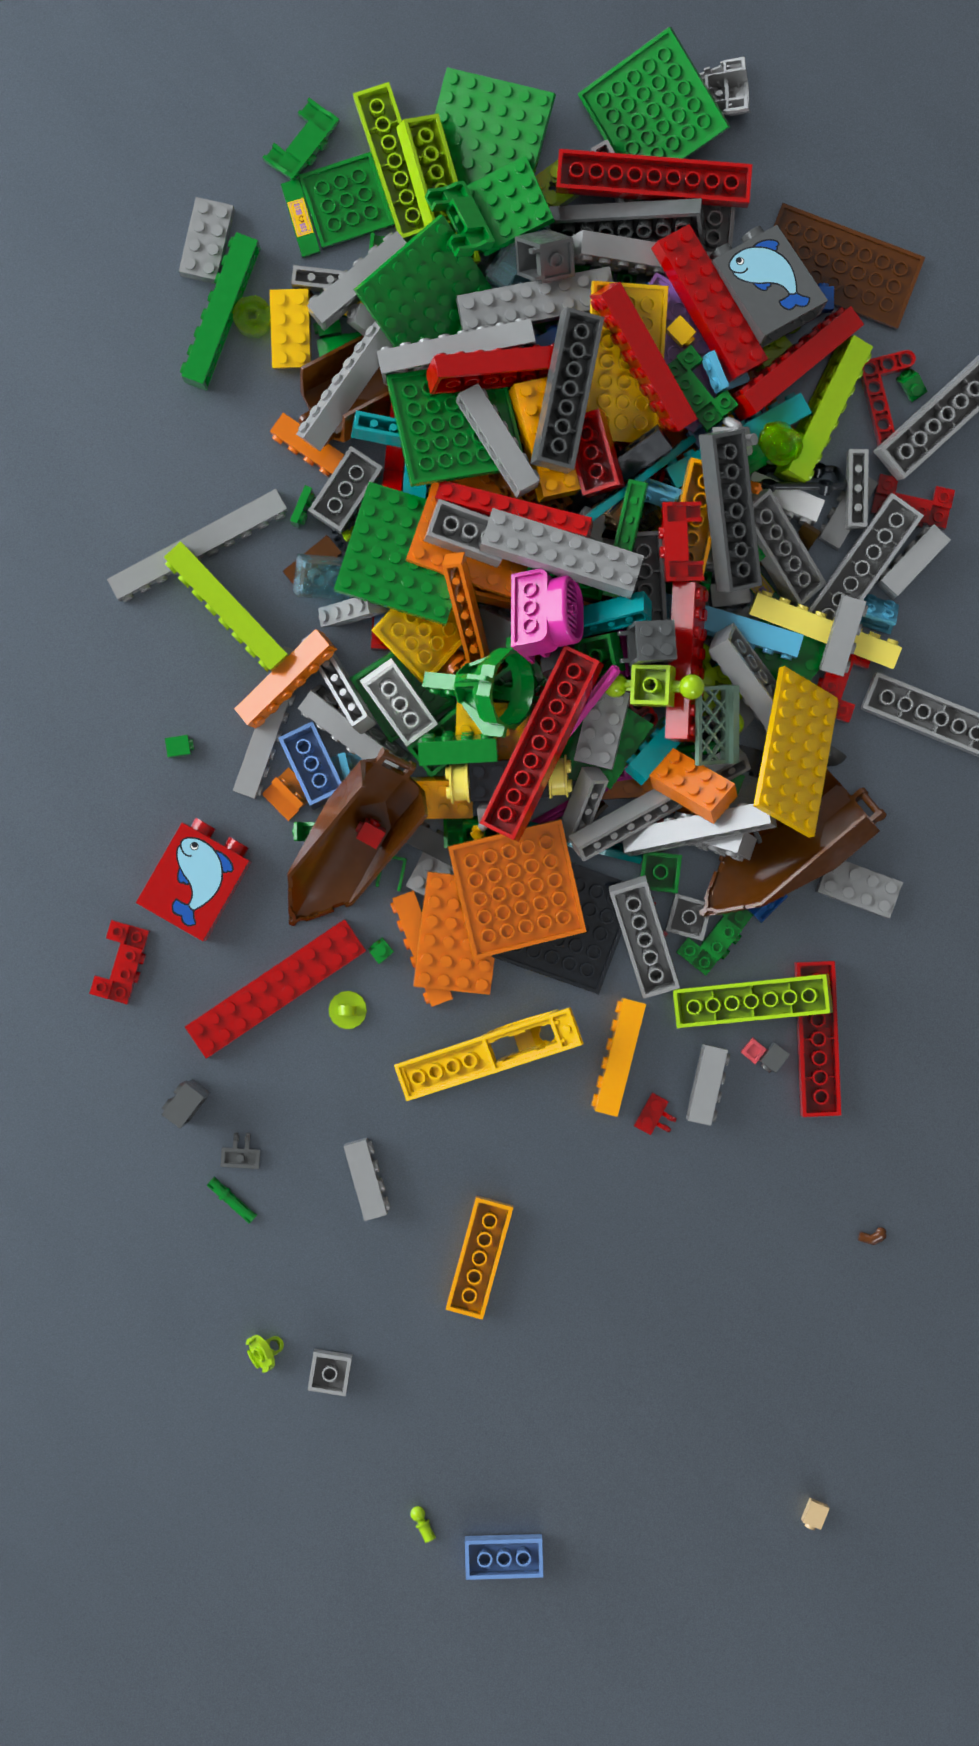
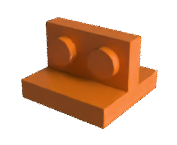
(286, 794)

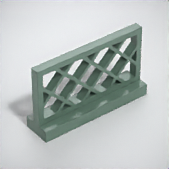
(727, 724)

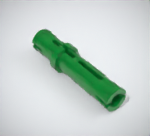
(228, 1197)

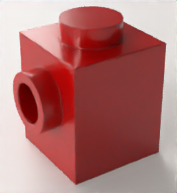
(370, 832)

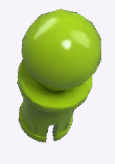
(423, 1525)

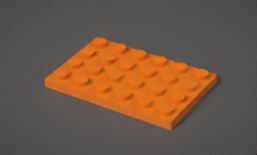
(444, 947)

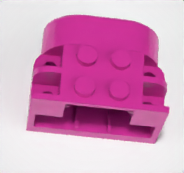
(544, 613)

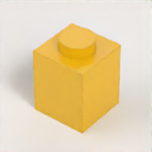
(681, 332)

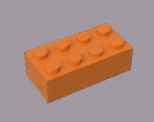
(693, 786)

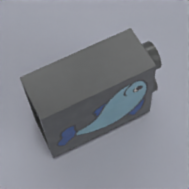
(769, 283)

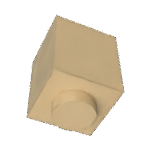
(815, 1514)

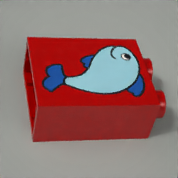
(195, 879)

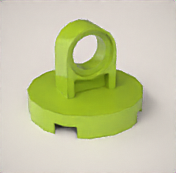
(347, 1009)
(261, 1353)

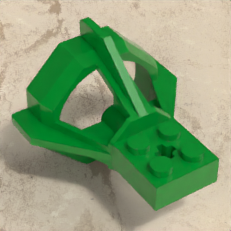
(475, 690)

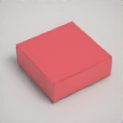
(753, 1050)

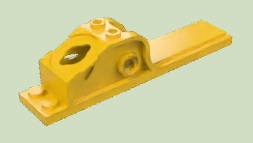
(476, 1057)

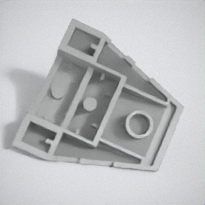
(729, 86)

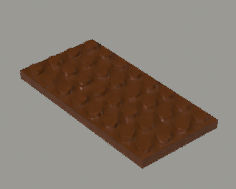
(863, 269)

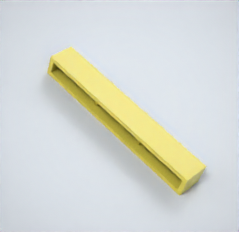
(818, 627)

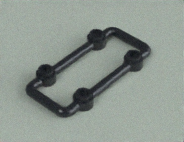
(823, 486)

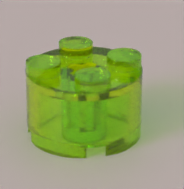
(249, 306)
(780, 443)

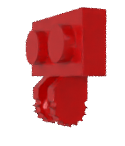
(651, 1114)

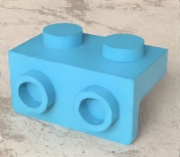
(661, 492)

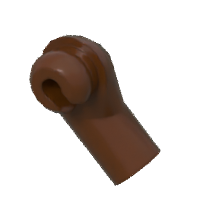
(875, 1238)

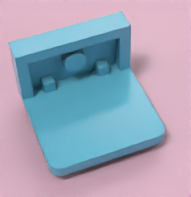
(716, 375)

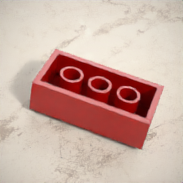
(596, 457)

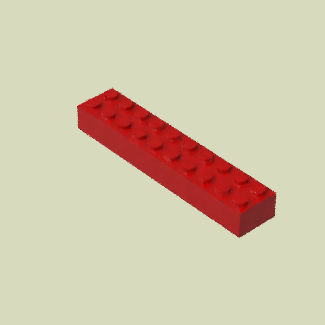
(653, 178)
(541, 743)
(275, 988)

